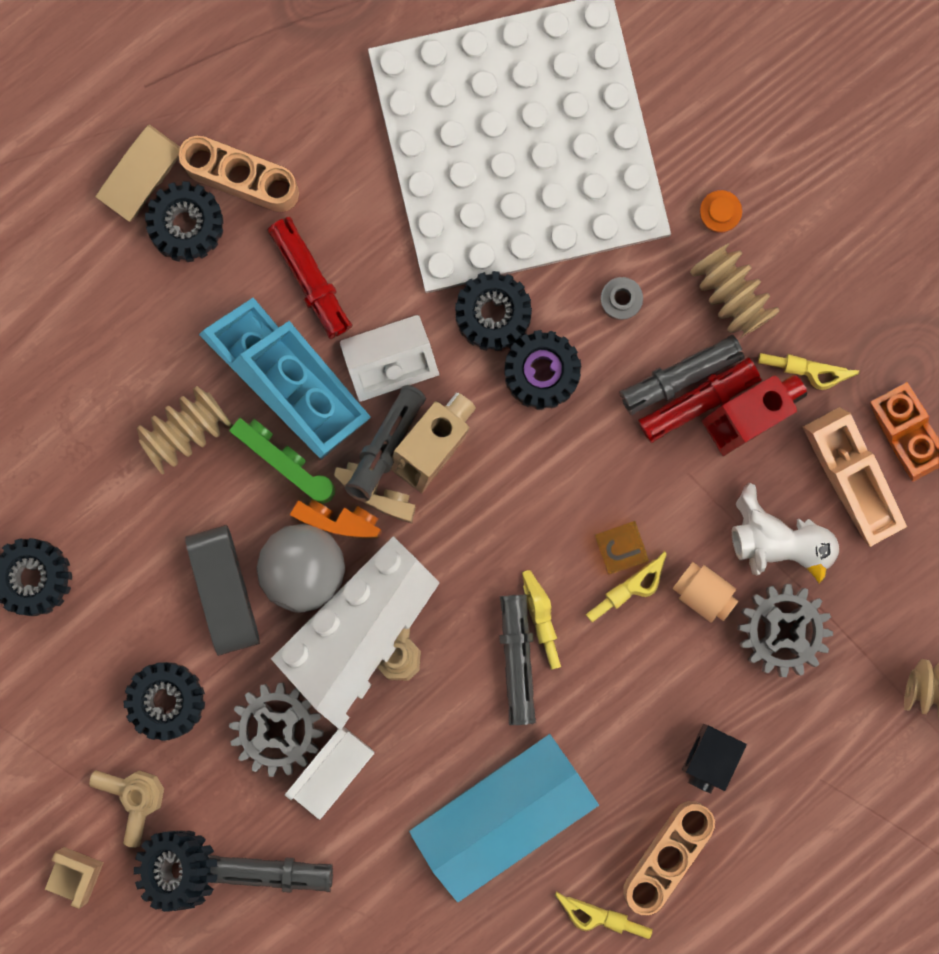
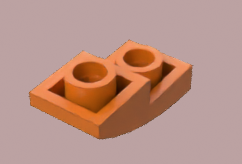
(908, 430)
(349, 524)

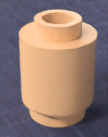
(706, 592)

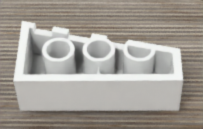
(356, 630)

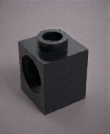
(713, 759)

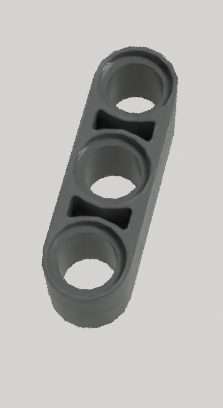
(222, 590)

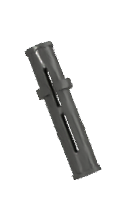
(666, 382)
(364, 479)
(517, 659)
(273, 874)

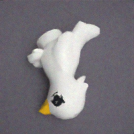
(768, 539)

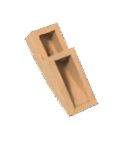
(855, 475)

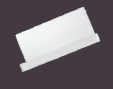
(389, 358)
(330, 772)

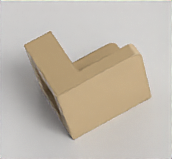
(73, 876)

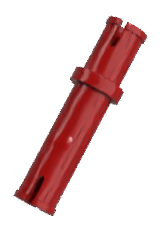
(305, 270)
(713, 392)

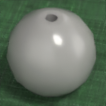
(300, 568)

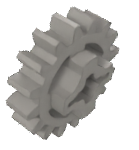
(798, 644)
(262, 713)

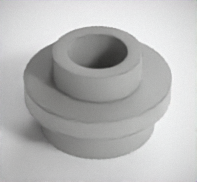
(616, 310)

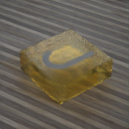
(621, 547)

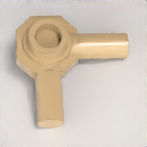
(404, 661)
(138, 793)

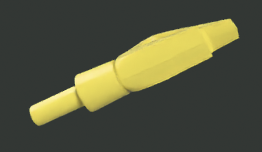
(811, 369)
(631, 586)
(540, 611)
(599, 916)

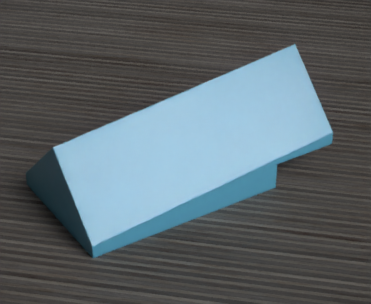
(287, 376)
(503, 818)

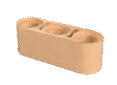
(226, 158)
(667, 879)

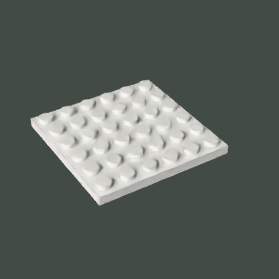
(519, 142)

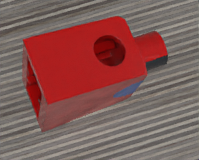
(754, 412)

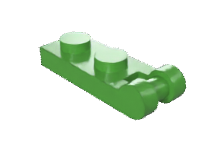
(284, 461)

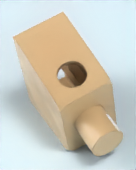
(422, 452)

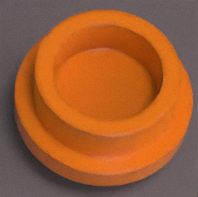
(720, 211)

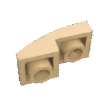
(139, 173)
(391, 503)

